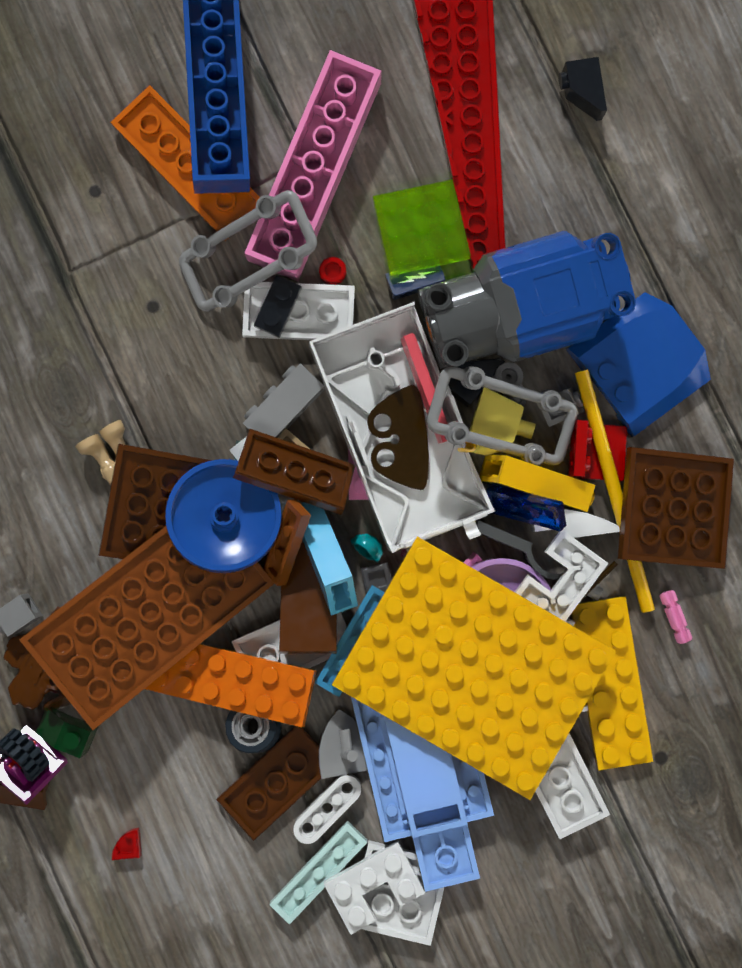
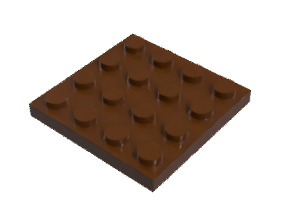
(139, 497)
(675, 508)

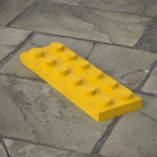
(616, 704)

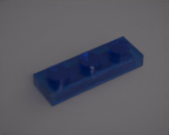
(527, 507)

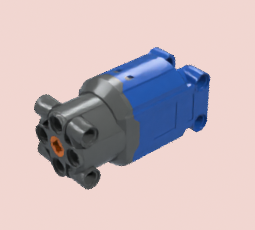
(528, 299)

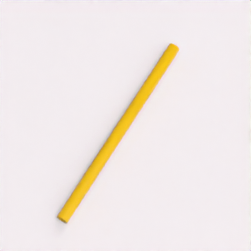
(611, 480)

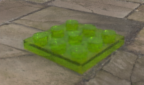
(421, 227)

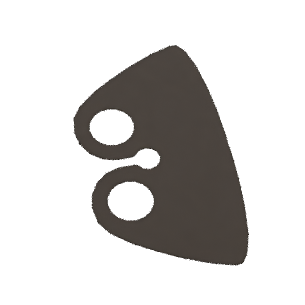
(411, 451)

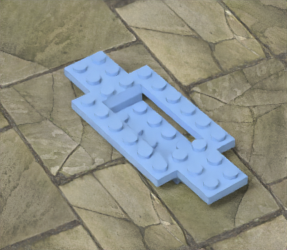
(423, 796)

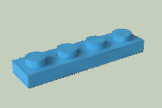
(348, 640)

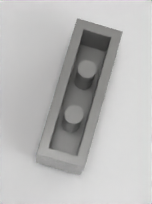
(284, 403)

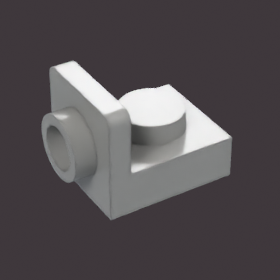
(558, 416)

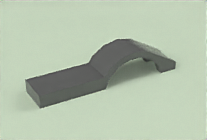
(516, 543)

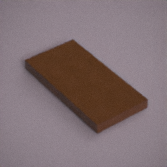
(294, 471)
(304, 614)
(273, 782)

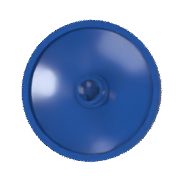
(221, 520)

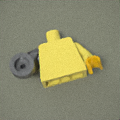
(498, 414)

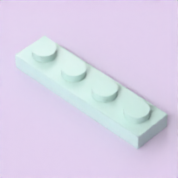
(324, 864)

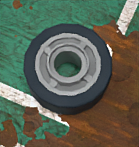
(241, 737)

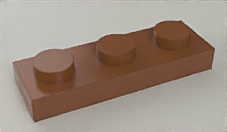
(286, 547)

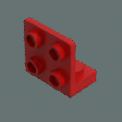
(583, 454)

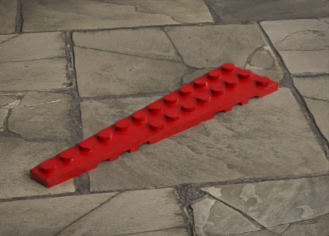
(463, 79)

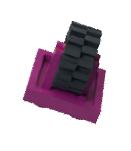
(27, 763)

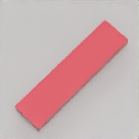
(421, 376)

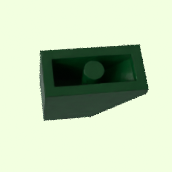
(66, 733)

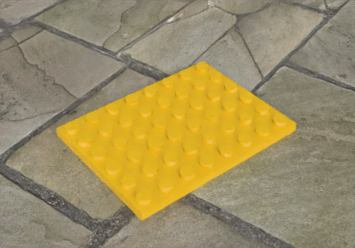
(473, 668)

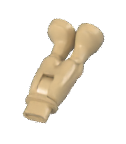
(95, 447)

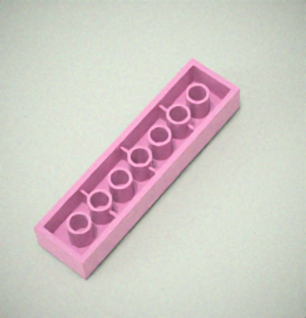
(317, 155)

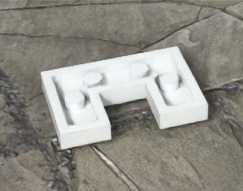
(581, 573)
(383, 866)

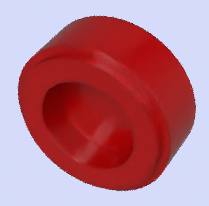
(332, 271)

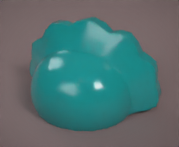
(368, 546)

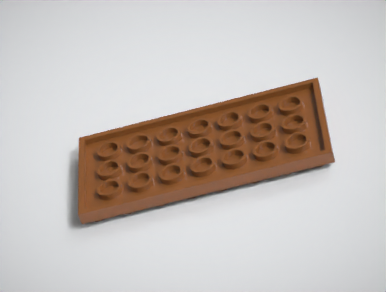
(136, 625)

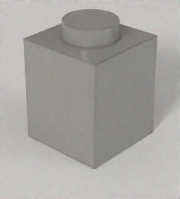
(18, 615)

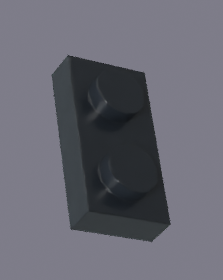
(277, 306)

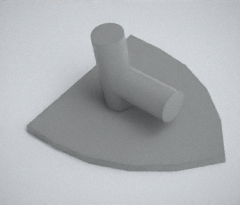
(341, 747)

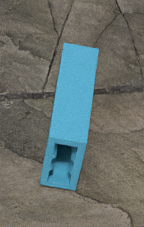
(328, 562)

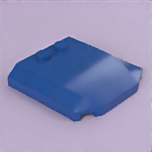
(644, 362)

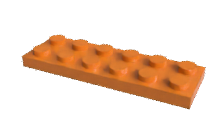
(166, 145)
(240, 684)

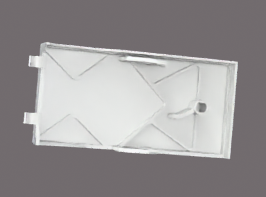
(361, 370)

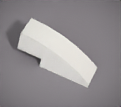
(583, 524)

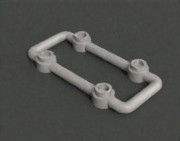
(289, 257)
(474, 379)

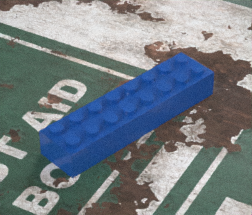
(216, 96)

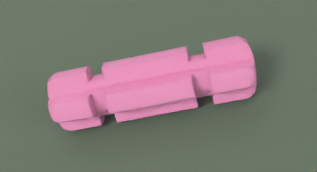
(675, 616)

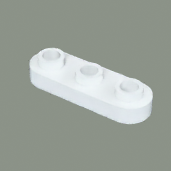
(324, 819)

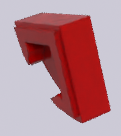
(128, 846)

